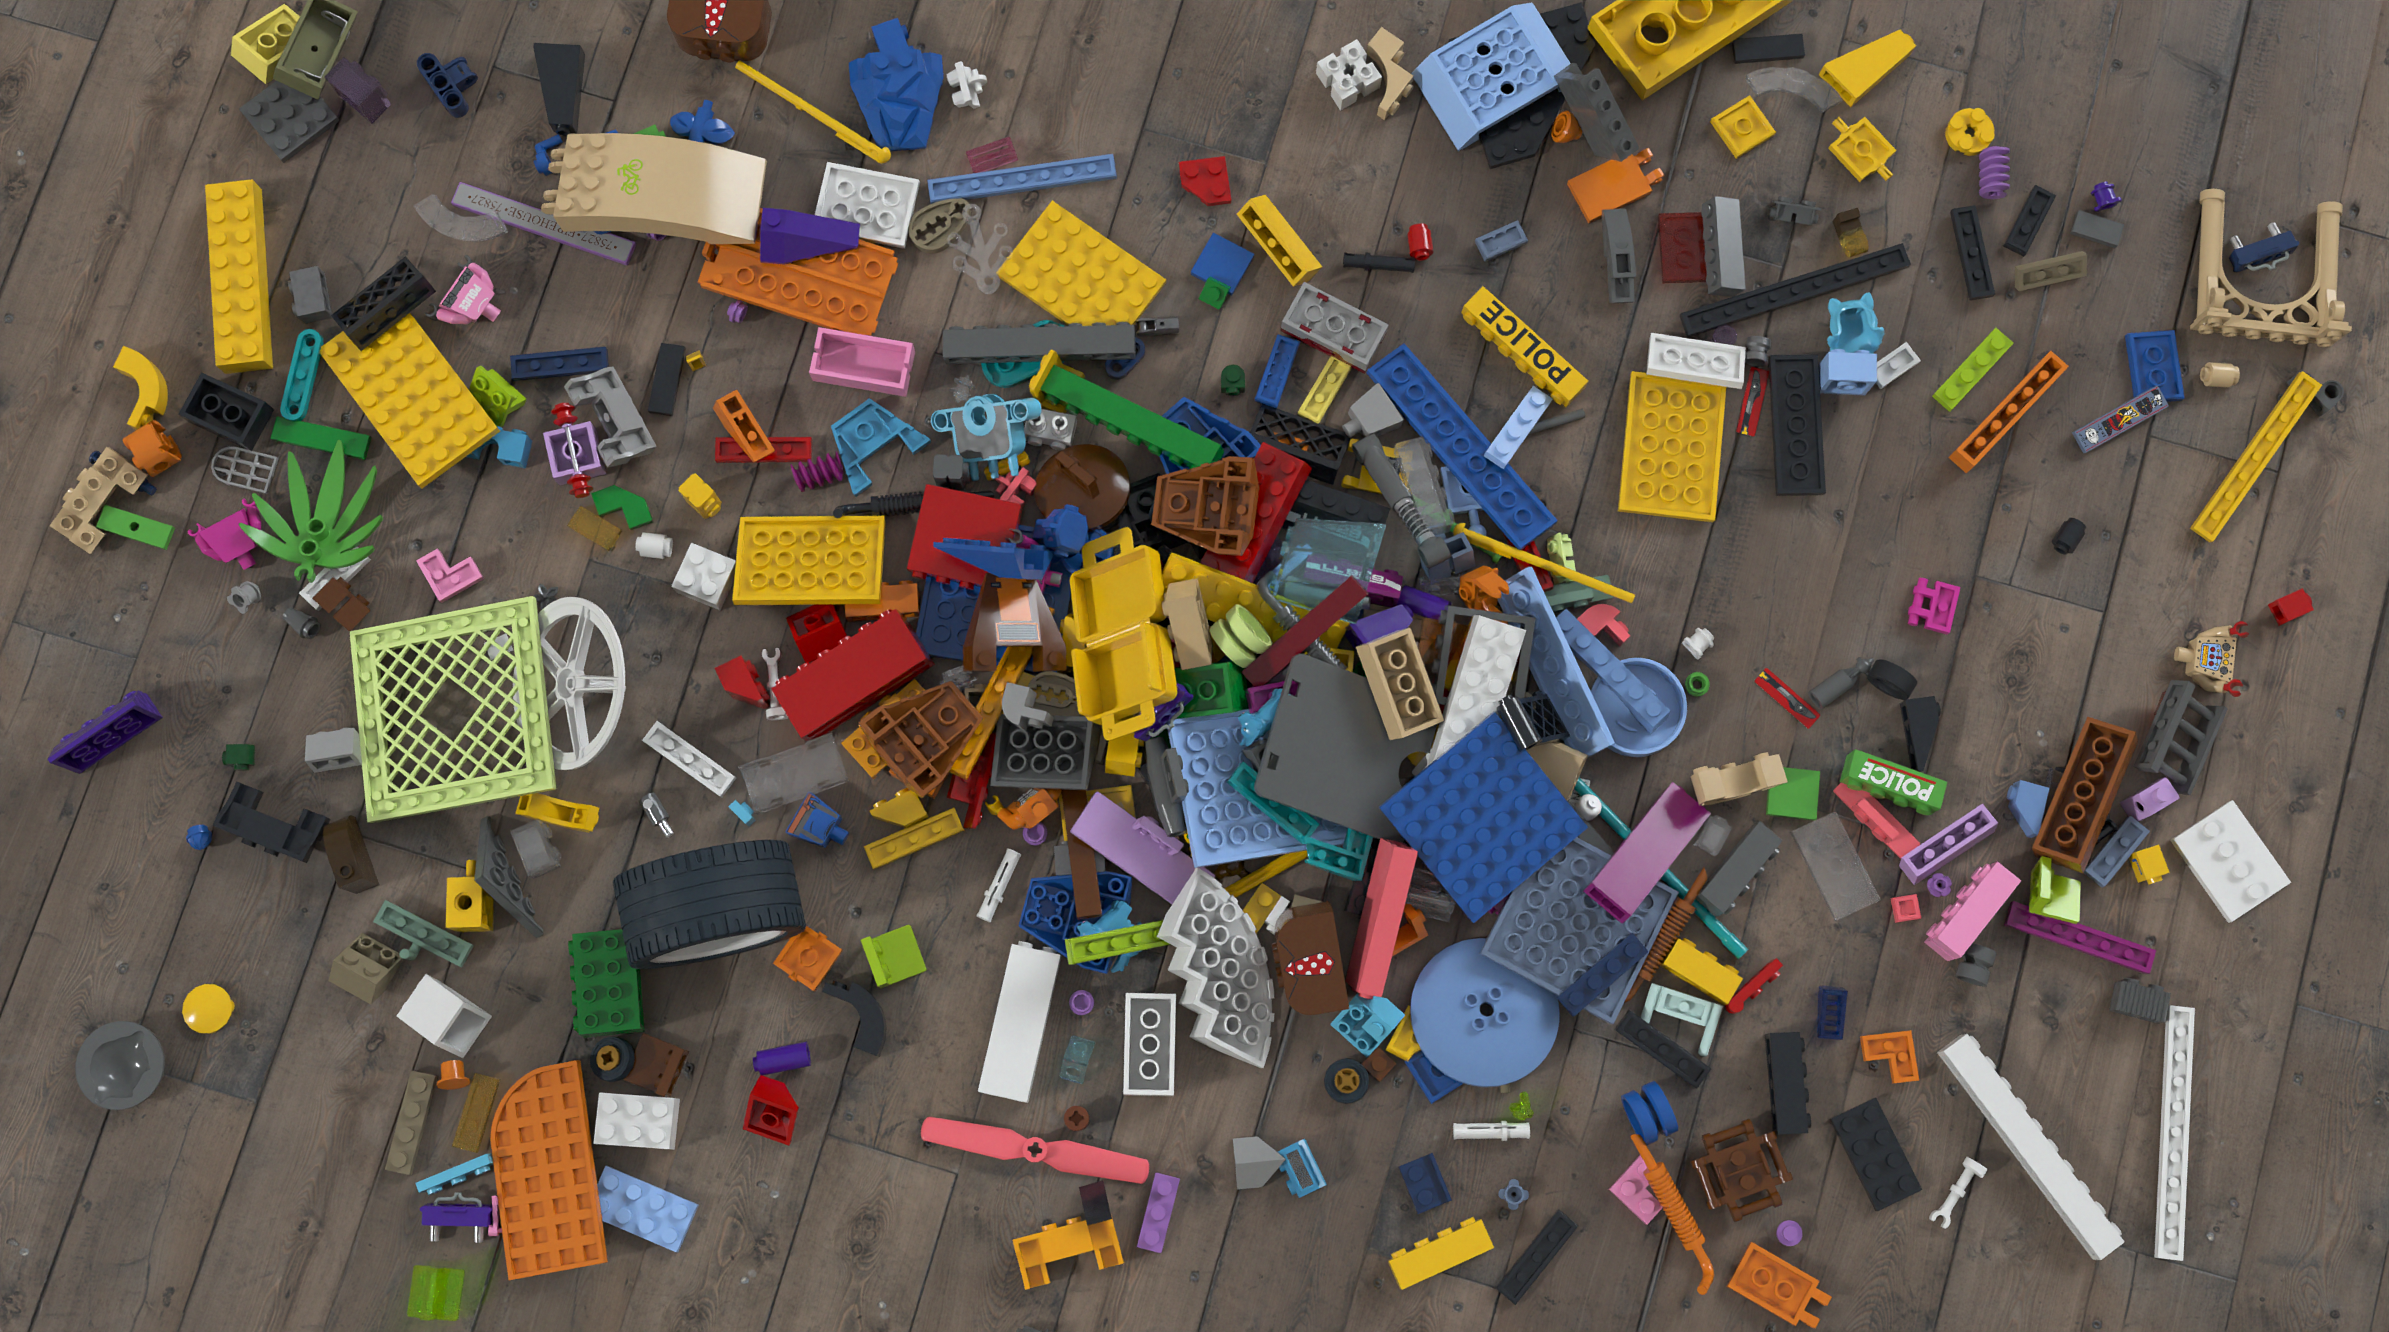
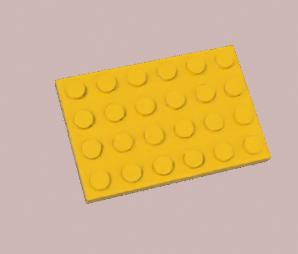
(1079, 272)
(1672, 448)
(809, 560)

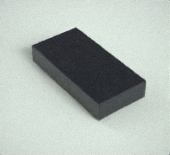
(1095, 1203)

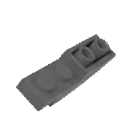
(1619, 254)

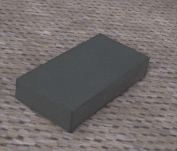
(2096, 229)

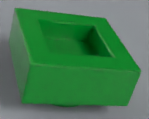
(1214, 293)

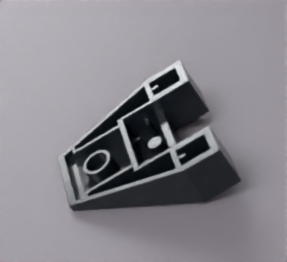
(1137, 518)

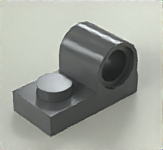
(2320, 402)

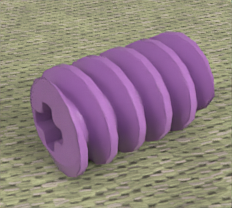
(1992, 172)

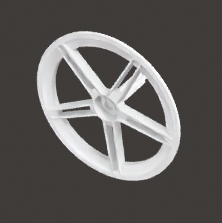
(573, 683)

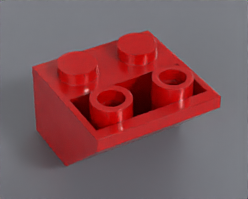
(740, 682)

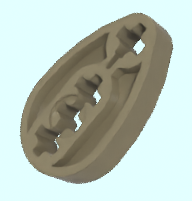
(928, 216)
(1059, 683)

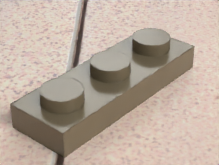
(2051, 271)

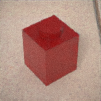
(2291, 606)

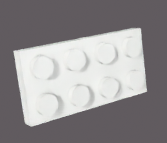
(1696, 360)

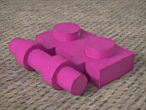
(1941, 606)

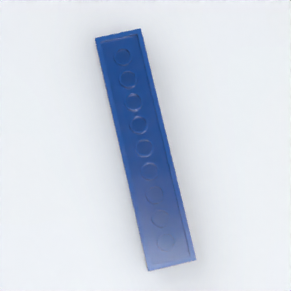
(1461, 447)

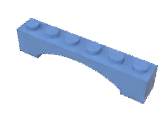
(1630, 690)

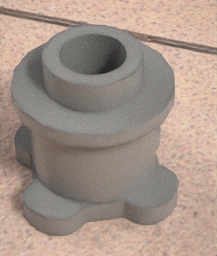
(244, 596)

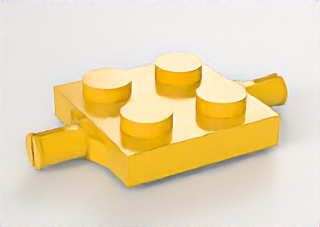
(1862, 149)

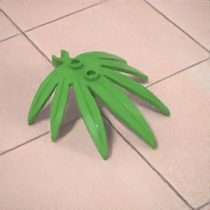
(317, 539)

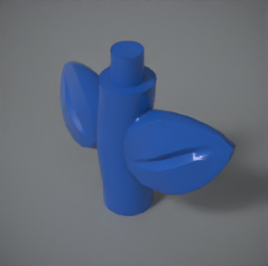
(702, 126)

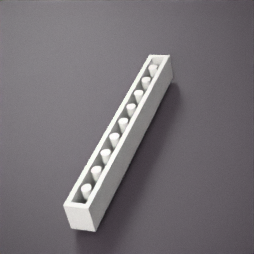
(2031, 1147)

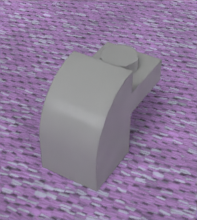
(1018, 707)

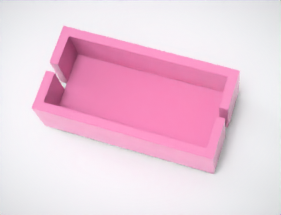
(862, 362)
(1971, 911)

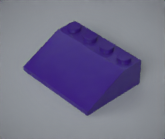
(106, 733)

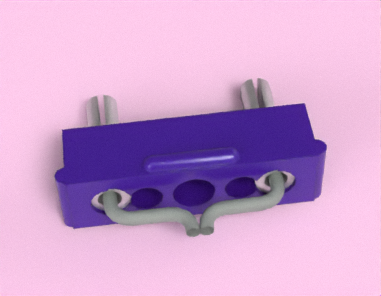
(1164, 713)
(449, 1214)

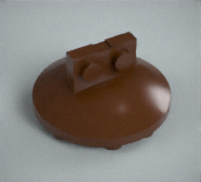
(1087, 479)

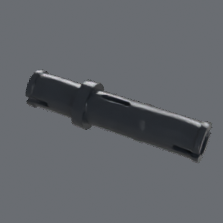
(1368, 261)

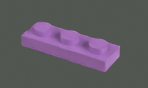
(1158, 1212)

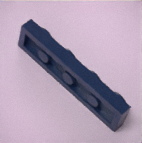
(558, 363)
(1602, 974)

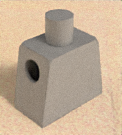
(1373, 414)

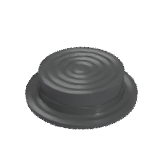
(120, 1065)

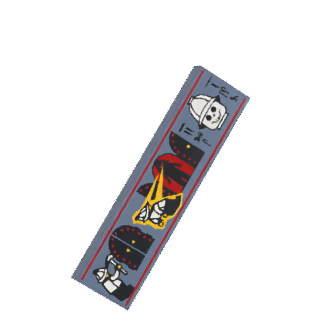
(2120, 419)

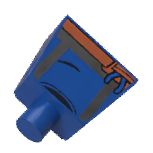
(817, 823)

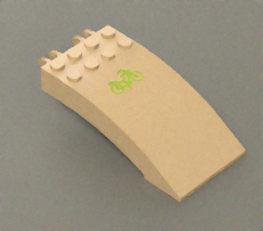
(656, 187)

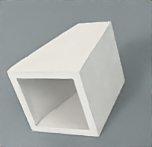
(443, 1016)

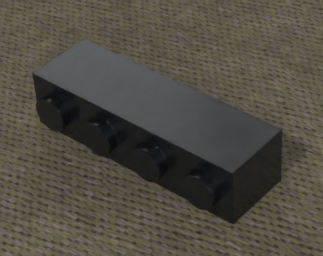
(1786, 1083)

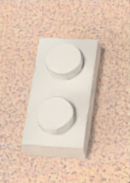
(1895, 364)

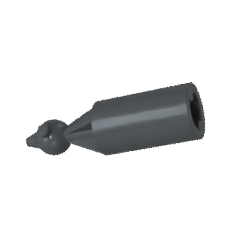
(1838, 683)

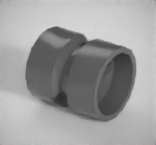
(1976, 964)

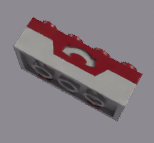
(1334, 327)

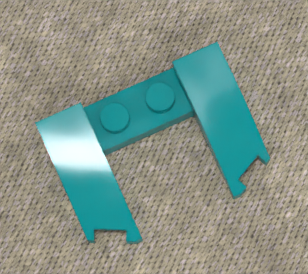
(1345, 861)

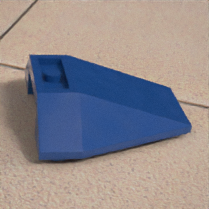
(1001, 561)
(1052, 915)

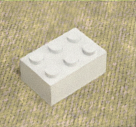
(636, 1121)

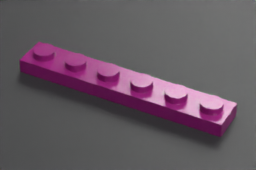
(2081, 938)

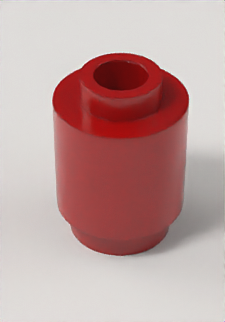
(1420, 242)

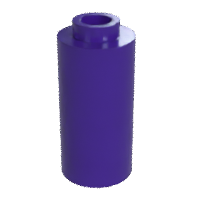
(1422, 603)
(782, 1058)

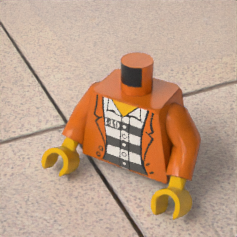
(1027, 809)

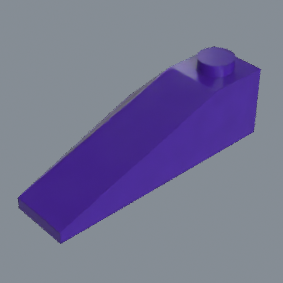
(798, 235)

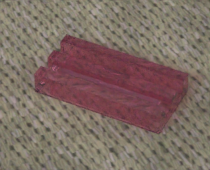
(995, 163)

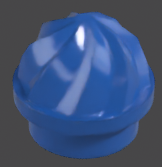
(199, 836)

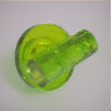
(1522, 1109)

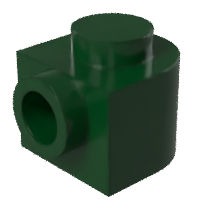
(1233, 380)
(239, 756)

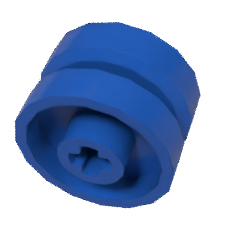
(1649, 1112)

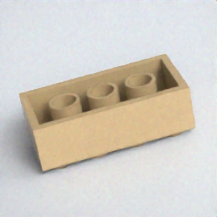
(1400, 684)

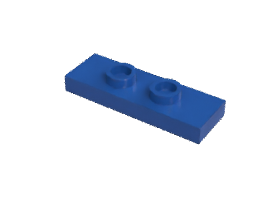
(1277, 371)

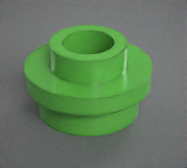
(1700, 677)

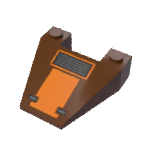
(1012, 615)

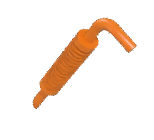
(1676, 1211)

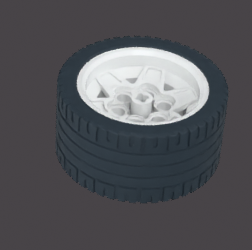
(708, 903)

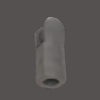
(1162, 326)

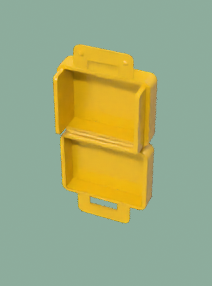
(1127, 654)

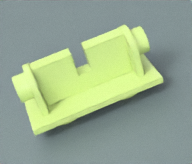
(1559, 548)

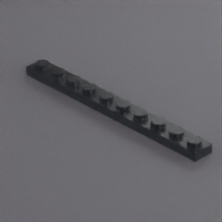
(1795, 290)

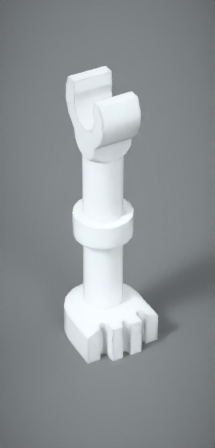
(776, 711)
(1957, 1190)

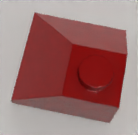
(771, 1111)

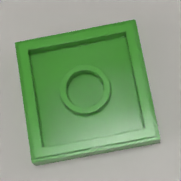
(1797, 797)

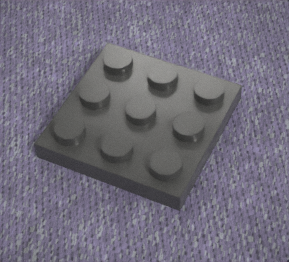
(288, 118)

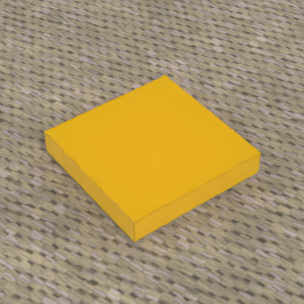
(1743, 127)

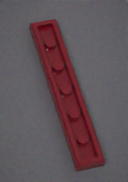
(1305, 632)

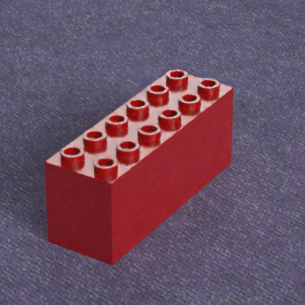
(852, 675)

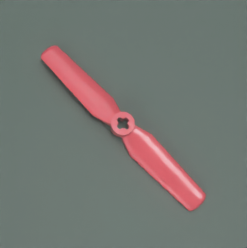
(1061, 1155)

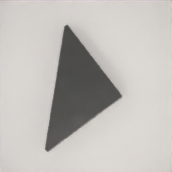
(501, 880)

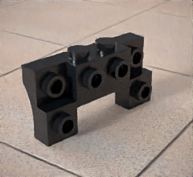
(277, 836)

